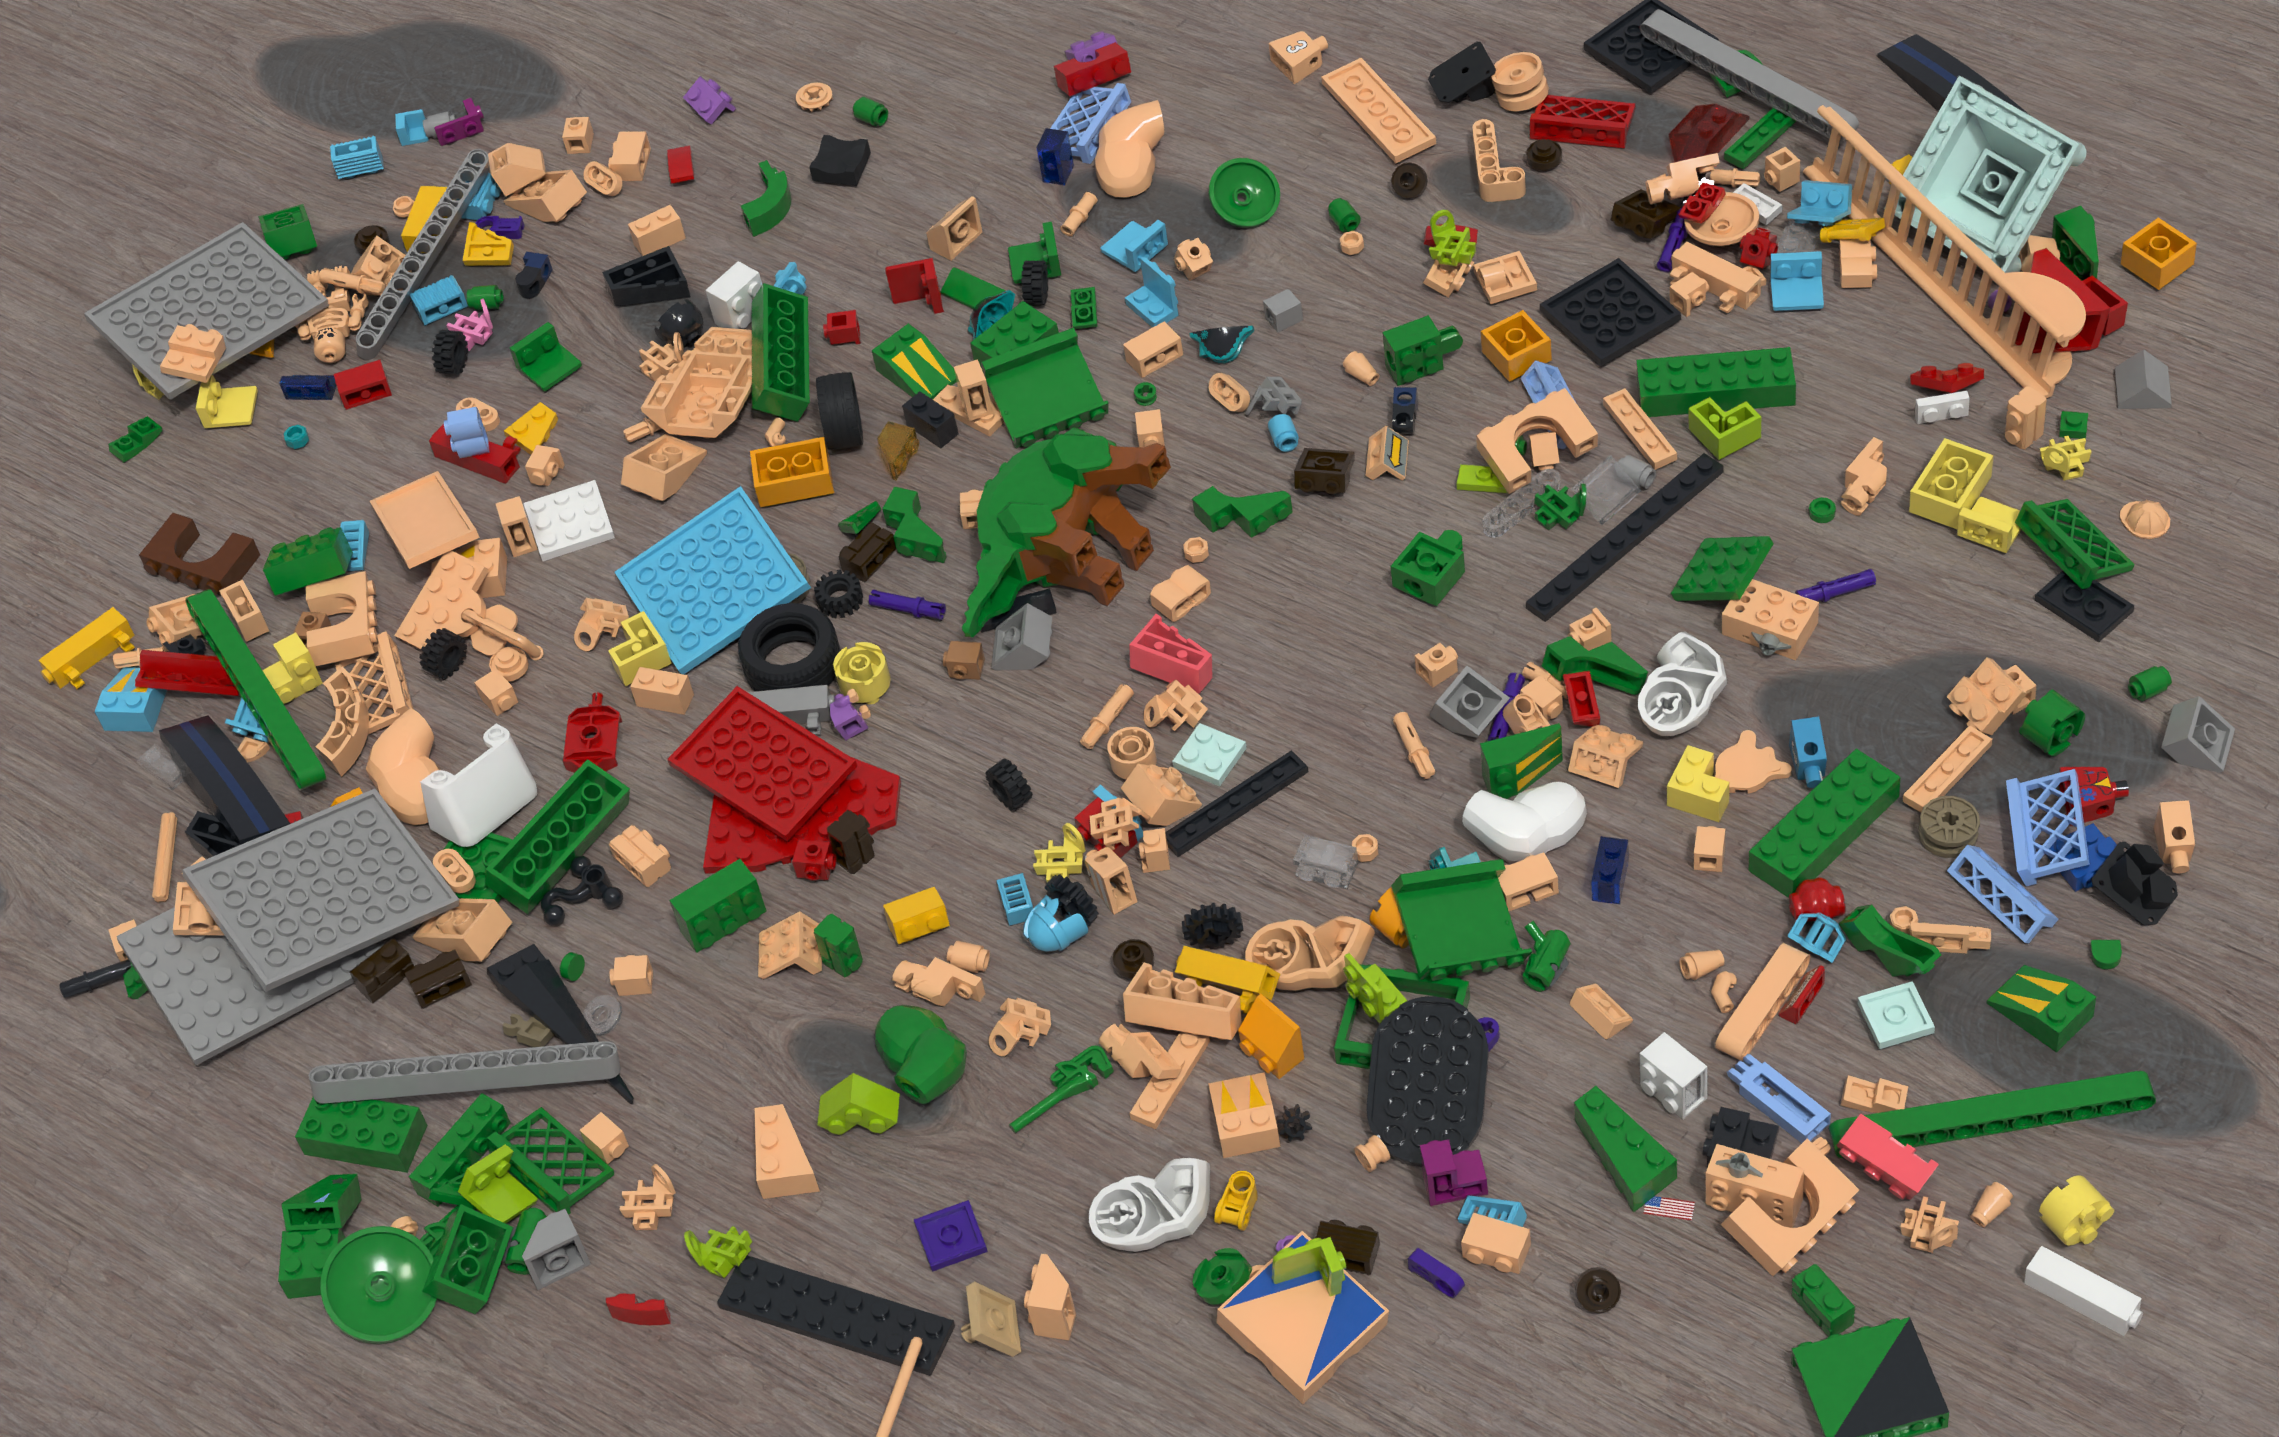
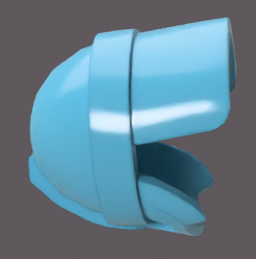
(1046, 932)

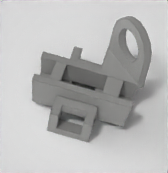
(1275, 396)

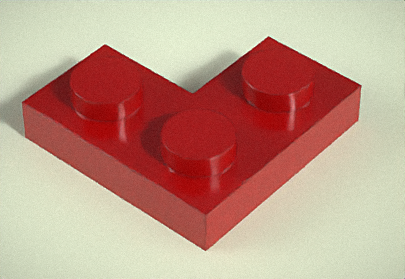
(1947, 380)

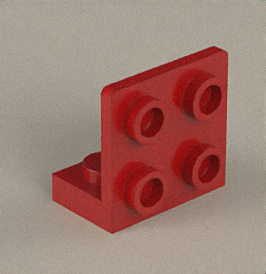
(915, 282)

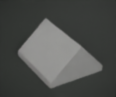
(2142, 383)

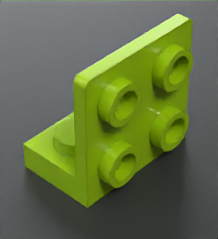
(1372, 988)
(495, 1190)

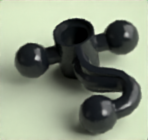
(594, 885)

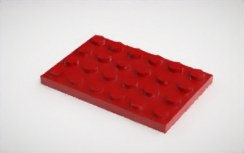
(762, 763)

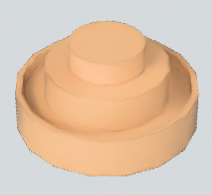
(510, 663)

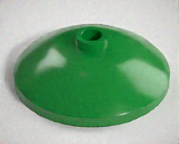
(1252, 182)

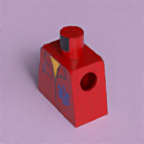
(2096, 792)

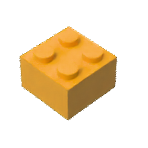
(2158, 253)
(1515, 345)

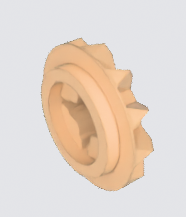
(813, 91)

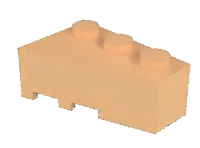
(780, 1159)

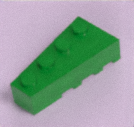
(1625, 1149)

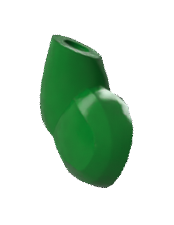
(920, 1052)

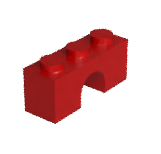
(1077, 76)

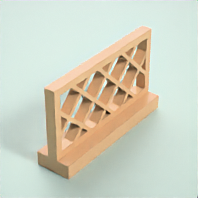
(392, 679)

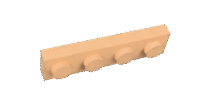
(1640, 429)
(1948, 768)
(1161, 1092)

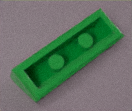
(967, 288)

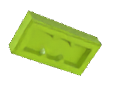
(1478, 479)

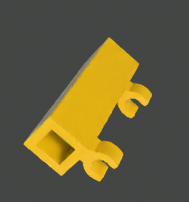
(86, 648)
(1228, 973)

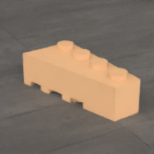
(1180, 1005)

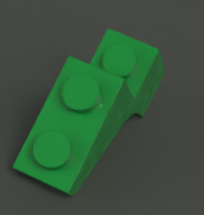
(1250, 513)
(912, 535)
(1606, 664)
(1897, 950)

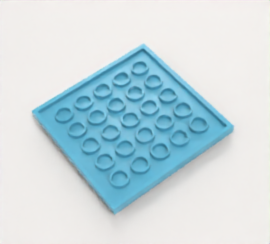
(711, 579)

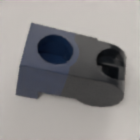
(534, 274)
(1404, 410)

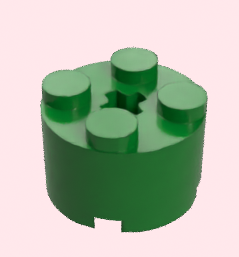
(2052, 722)

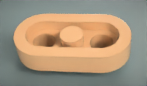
(602, 178)
(1230, 394)
(488, 414)
(456, 871)

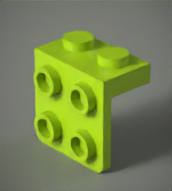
(1313, 1256)

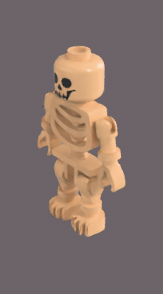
(332, 323)

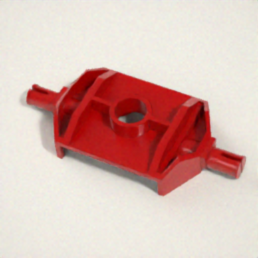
(601, 747)

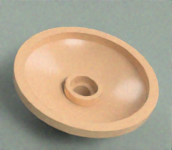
(1728, 223)

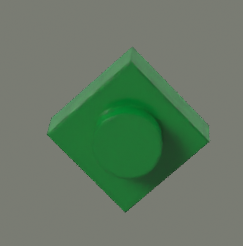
(2073, 424)

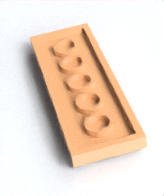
(1378, 110)

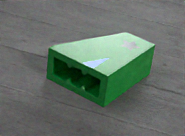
(323, 1204)

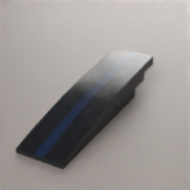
(1932, 70)
(223, 779)

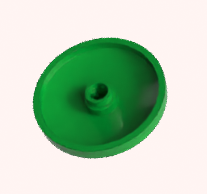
(377, 1284)

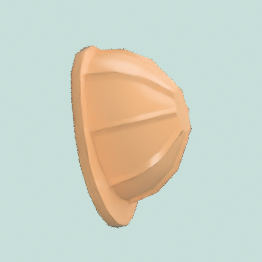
(2145, 519)

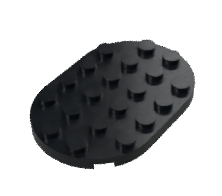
(1427, 1078)

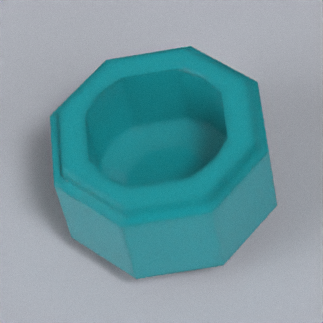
(296, 436)

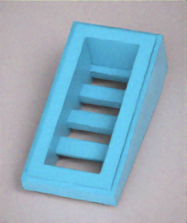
(356, 531)
(1016, 914)
(1511, 1211)

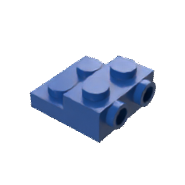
(2098, 851)

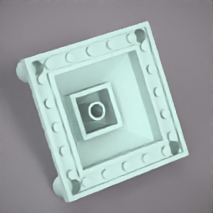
(1989, 171)

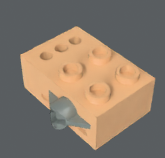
(1771, 619)
(1769, 1183)

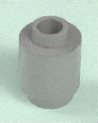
(435, 120)
(1638, 471)

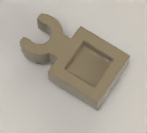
(528, 1032)

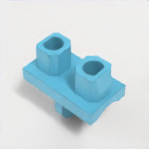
(791, 279)

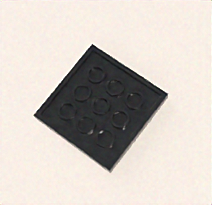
(1633, 55)
(1610, 312)

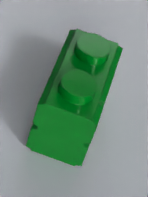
(838, 945)
(1823, 1300)

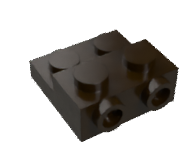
(1640, 216)
(1323, 470)

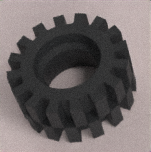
(1035, 282)
(450, 352)
(841, 604)
(443, 653)
(1008, 784)

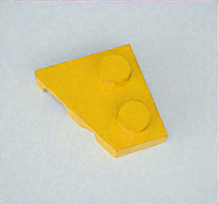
(486, 248)
(533, 427)

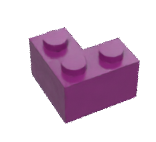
(1450, 1175)

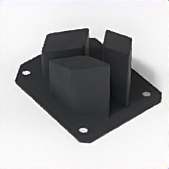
(1464, 74)
(2136, 882)

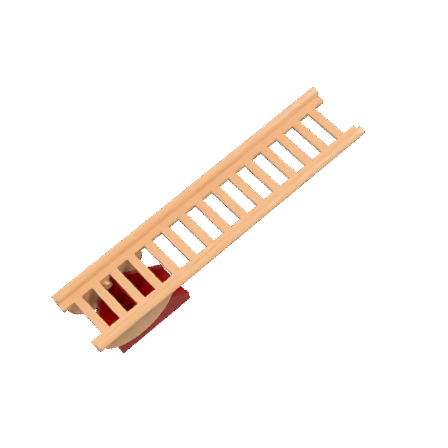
(2051, 304)

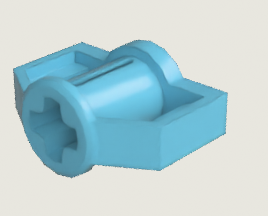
(1809, 941)

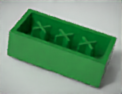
(363, 1133)

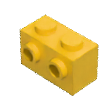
(916, 915)

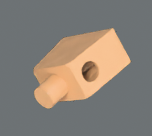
(2175, 834)

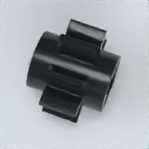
(1298, 1128)

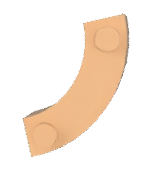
(351, 724)

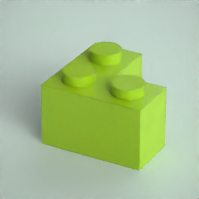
(1724, 431)
(860, 1103)

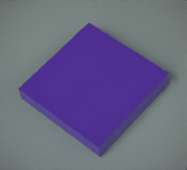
(950, 1235)

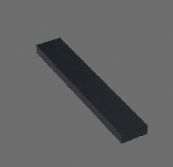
(1235, 803)

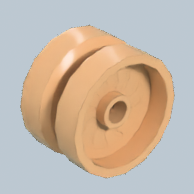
(1520, 81)

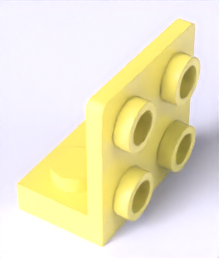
(226, 405)
(1989, 524)

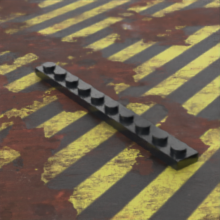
(1624, 537)

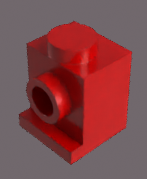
(842, 327)

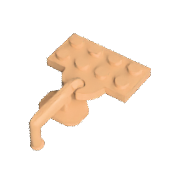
(452, 600)

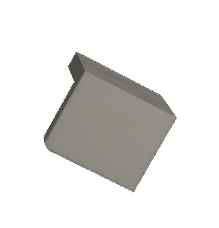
(1283, 310)

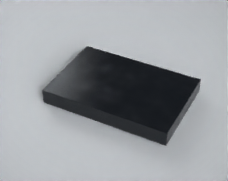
(2090, 610)

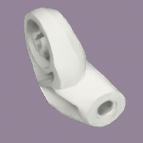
(1683, 687)
(1530, 823)
(1150, 1211)

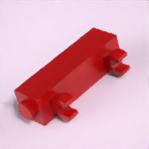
(497, 464)

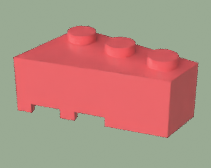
(1169, 656)
(1885, 1158)

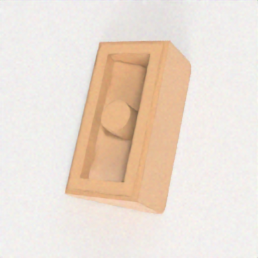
(1600, 1010)

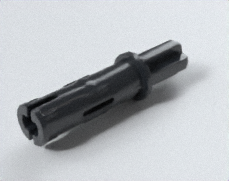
(94, 979)

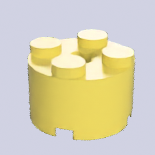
(863, 670)
(2075, 1211)

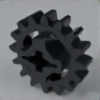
(1071, 898)
(1212, 926)

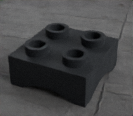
(840, 161)

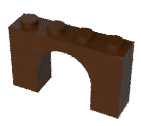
(173, 540)

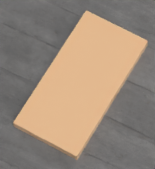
(424, 519)

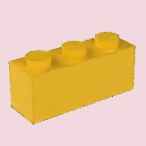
(421, 210)

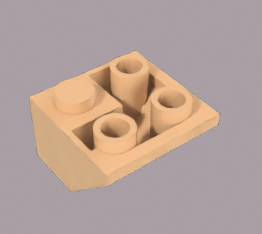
(379, 262)

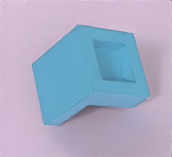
(410, 127)

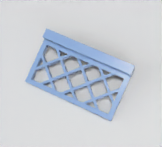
(1088, 141)
(2025, 836)

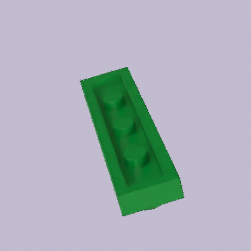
(1758, 138)

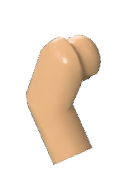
(773, 433)
(1720, 989)

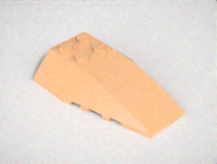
(706, 387)

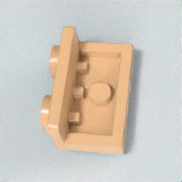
(1446, 277)

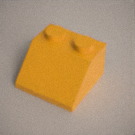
(1271, 1038)

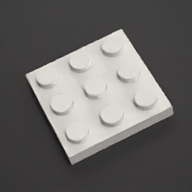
(569, 520)

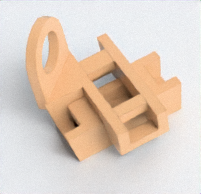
(666, 356)
(595, 622)
(1179, 697)
(1108, 826)
(1011, 1025)
(660, 1192)
(1936, 1231)

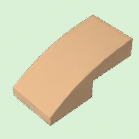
(1873, 1097)

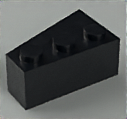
(647, 279)
(209, 835)

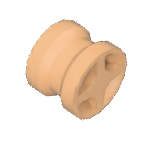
(1372, 1153)

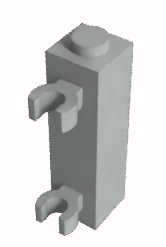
(801, 704)

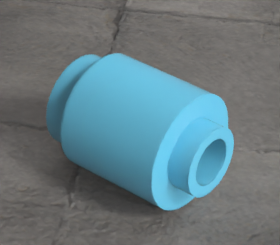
(1283, 432)

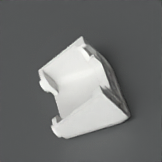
(481, 794)

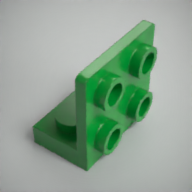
(1037, 251)
(543, 357)

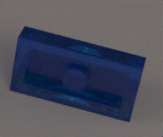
(308, 387)

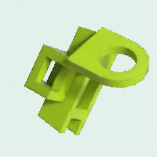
(1447, 250)
(719, 1260)

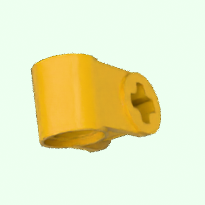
(1236, 1205)

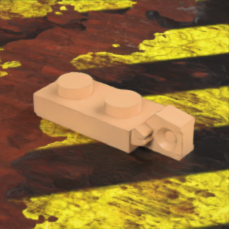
(1952, 937)

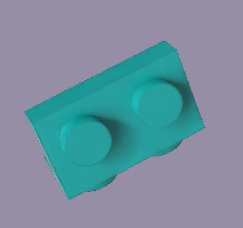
(1440, 859)

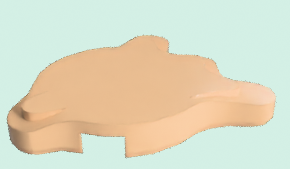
(1749, 767)

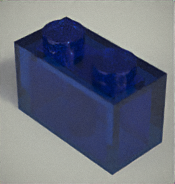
(1055, 156)
(1610, 870)

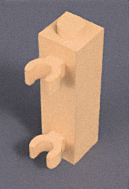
(1724, 279)

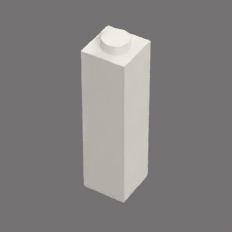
(2083, 1291)

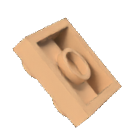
(193, 353)
(172, 621)
(1986, 697)

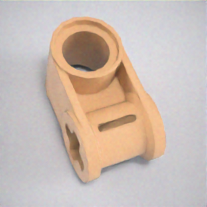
(1528, 719)

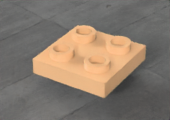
(1505, 277)
(191, 915)

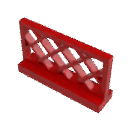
(1586, 130)

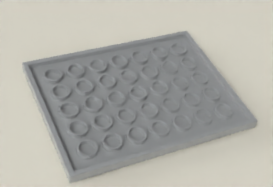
(223, 286)
(320, 889)
(211, 991)

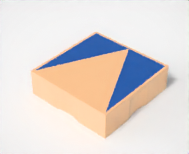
(1299, 1327)

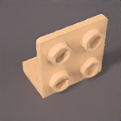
(1603, 755)
(787, 944)

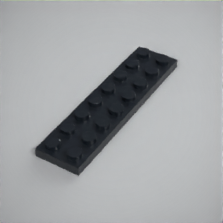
(834, 1313)

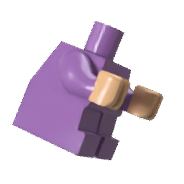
(845, 716)

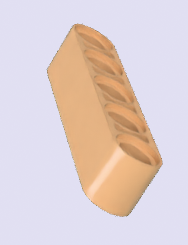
(1762, 1001)

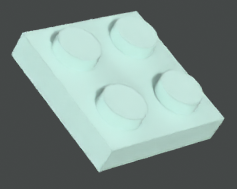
(1209, 754)
(1896, 1015)

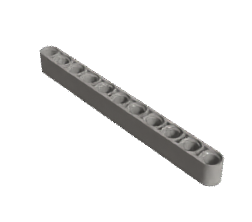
(1742, 72)
(422, 262)
(464, 1072)

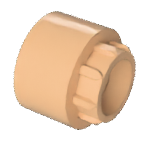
(1129, 748)

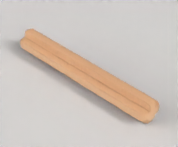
(164, 857)

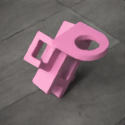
(481, 325)

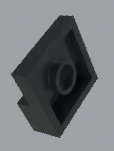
(1739, 1132)

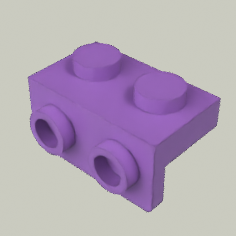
(1085, 51)
(708, 100)

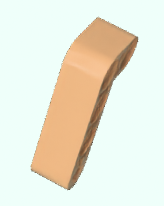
(1493, 181)

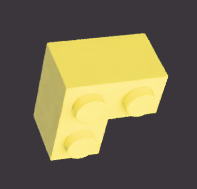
(642, 649)
(295, 670)
(1695, 788)

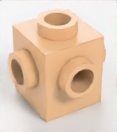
(1193, 258)

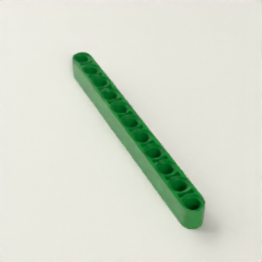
(255, 689)
(2011, 1110)

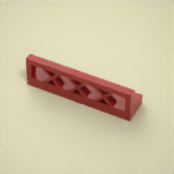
(189, 669)

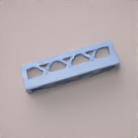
(1542, 380)
(2008, 885)

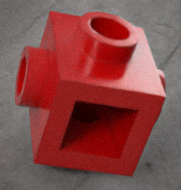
(1758, 247)
(814, 860)

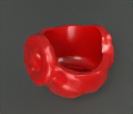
(1817, 897)

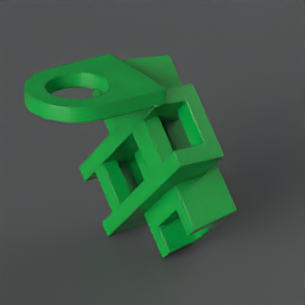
(1572, 506)

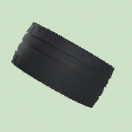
(839, 410)

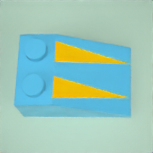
(129, 707)

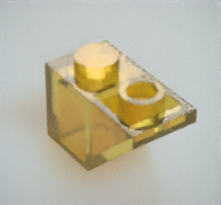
(897, 446)

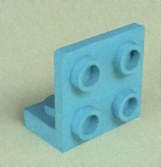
(1823, 202)
(1136, 242)
(1796, 281)
(1157, 298)

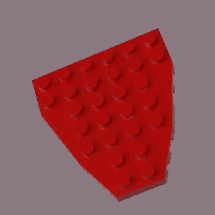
(737, 836)

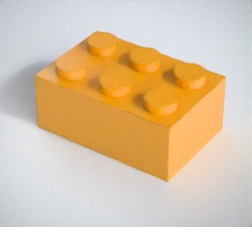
(791, 472)

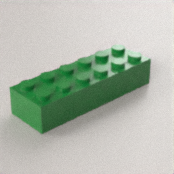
(780, 352)
(1729, 378)
(1824, 823)
(557, 836)

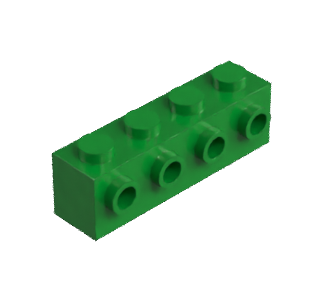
(460, 1146)

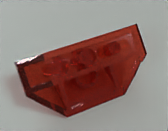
(1705, 131)

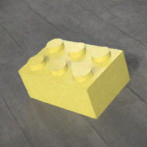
(1950, 483)

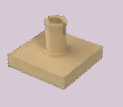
(992, 1320)

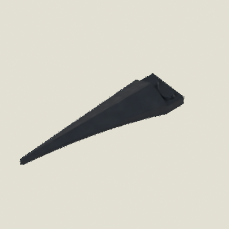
(538, 989)

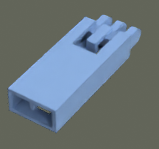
(1789, 1109)

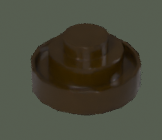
(1544, 154)
(1409, 180)
(367, 234)
(1131, 955)
(1598, 1290)

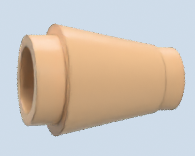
(1360, 368)
(1698, 964)
(1991, 1204)

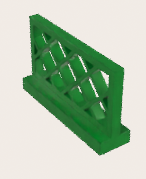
(2065, 549)
(534, 1178)

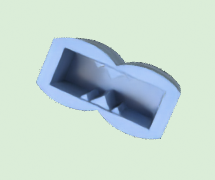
(466, 432)

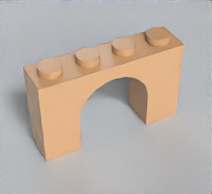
(1556, 413)
(354, 635)
(1777, 1245)

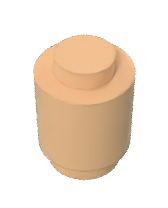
(968, 956)

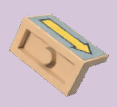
(1387, 453)

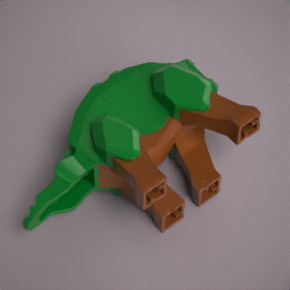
(1042, 515)

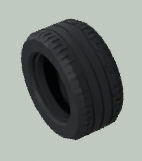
(783, 625)

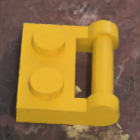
(1852, 229)

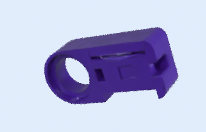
(507, 227)
(1435, 1272)

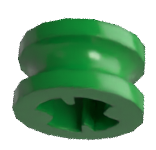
(1139, 391)

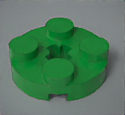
(1228, 1264)

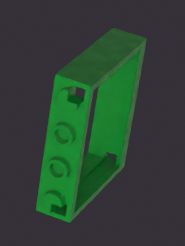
(1360, 1053)

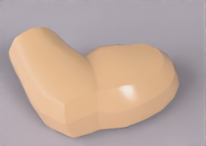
(1125, 150)
(400, 763)
(1310, 954)

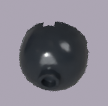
(682, 319)

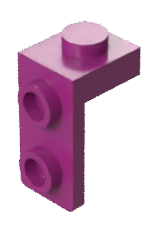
(461, 127)

